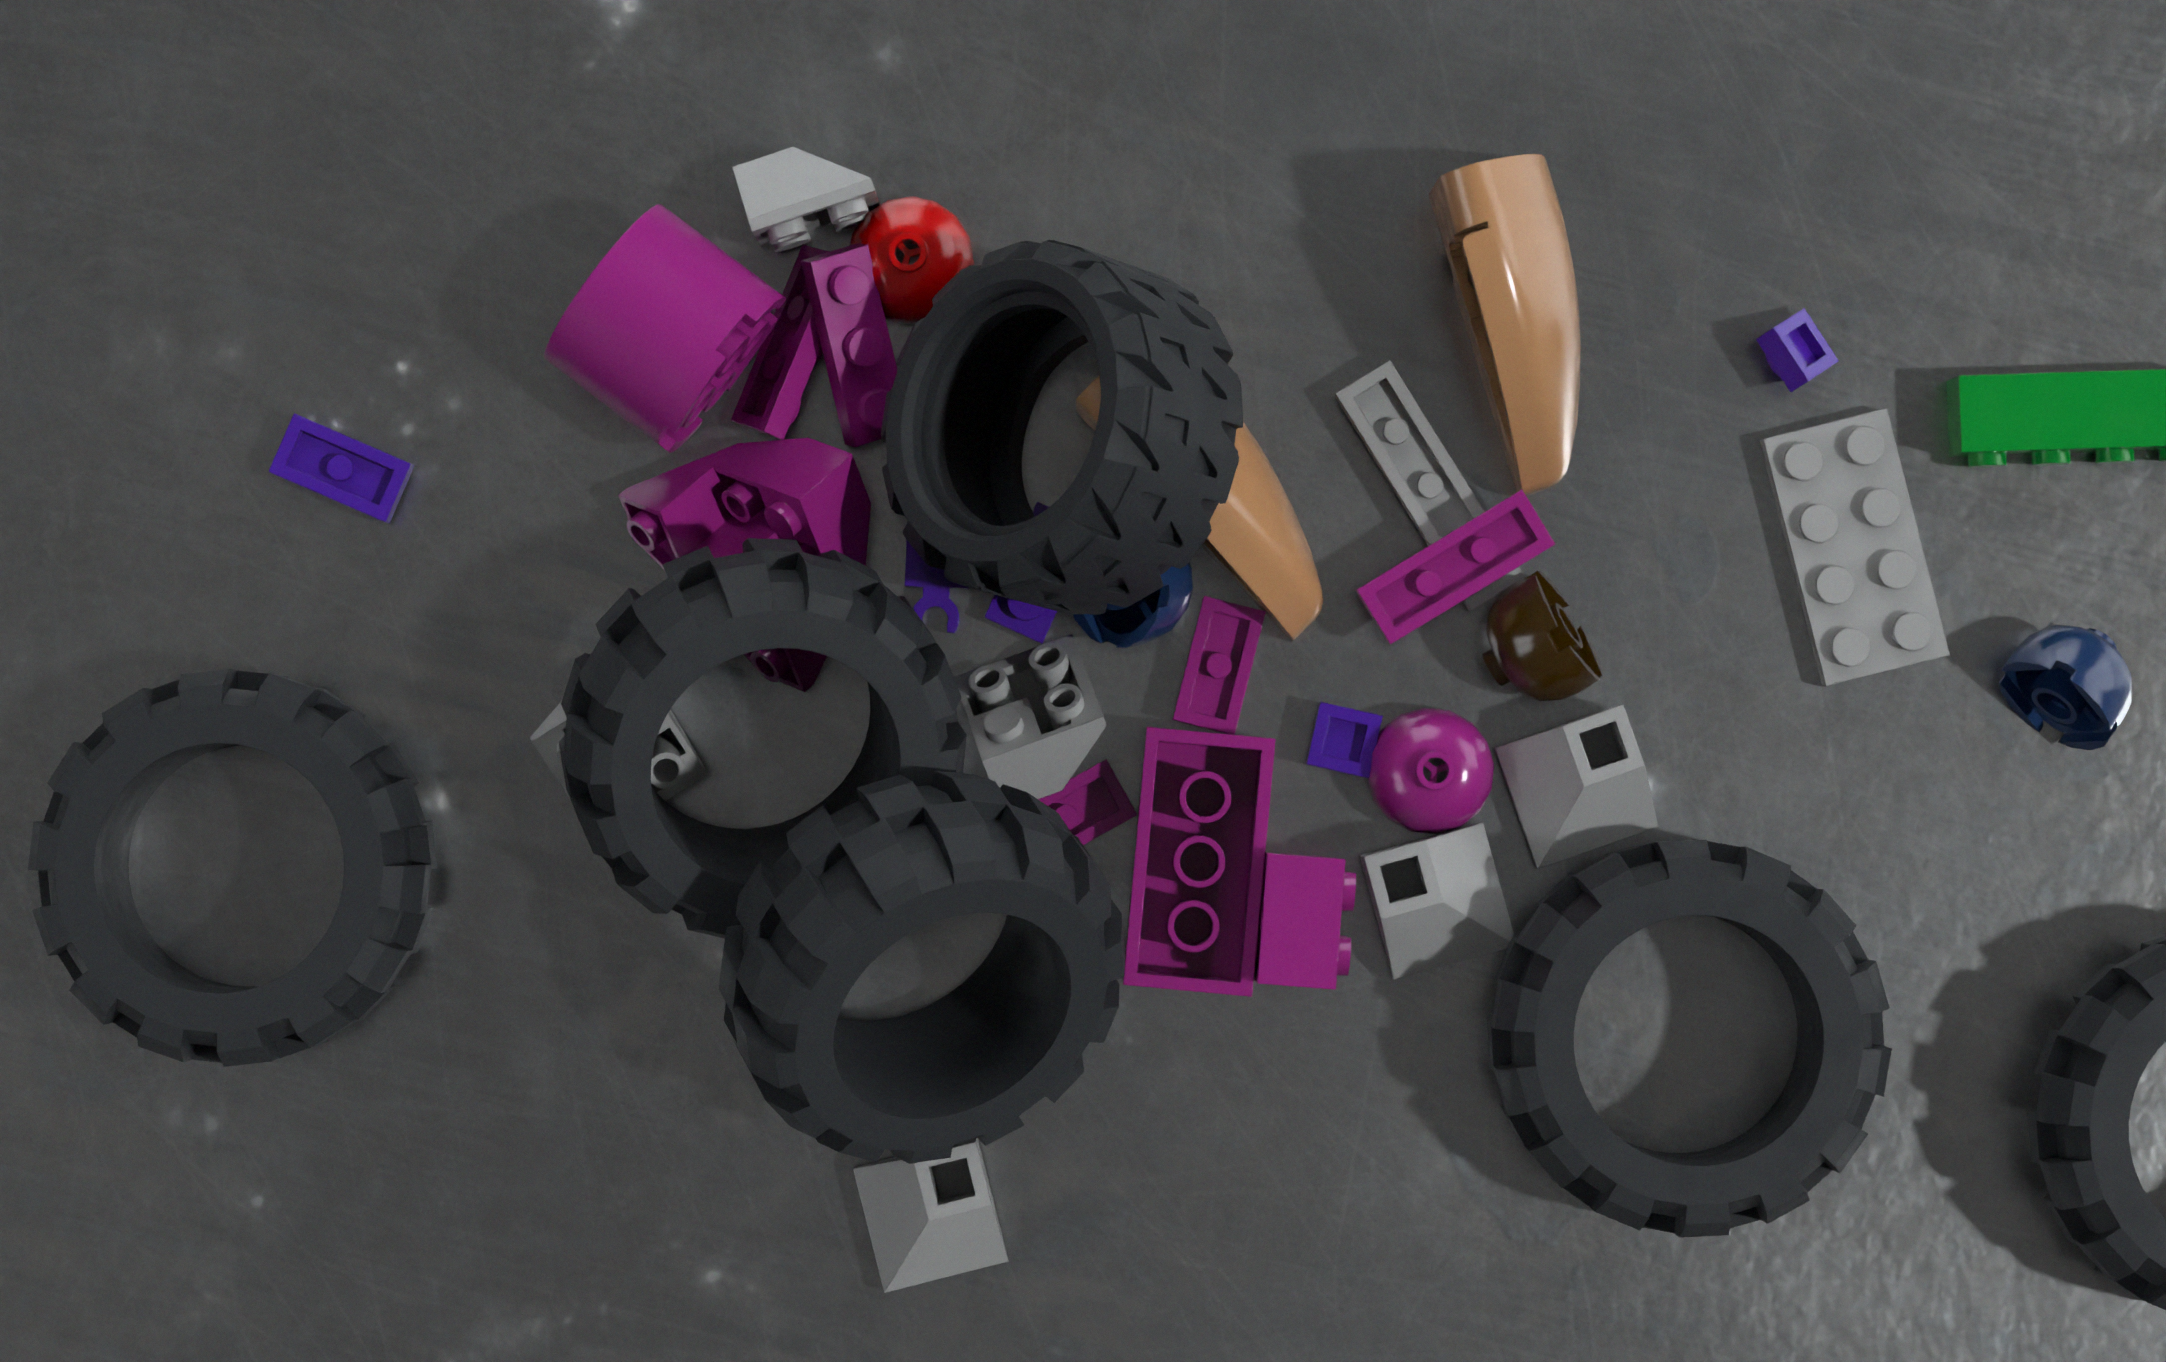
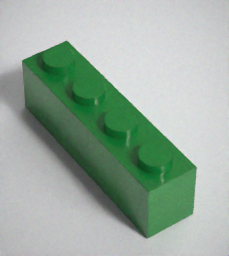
(2057, 416)

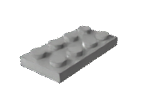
(1854, 547)

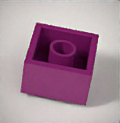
(1302, 921)

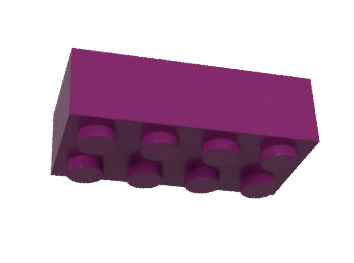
(1199, 861)

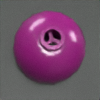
(1398, 775)

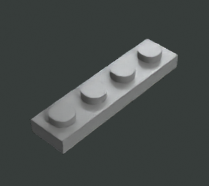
(1414, 462)

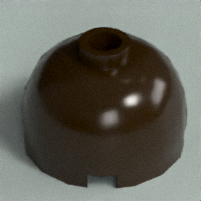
(1538, 643)

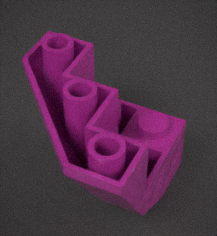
(757, 492)

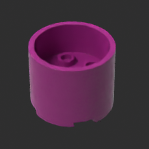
(663, 327)

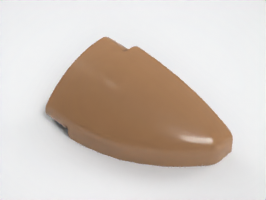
(1513, 238)
(1254, 534)

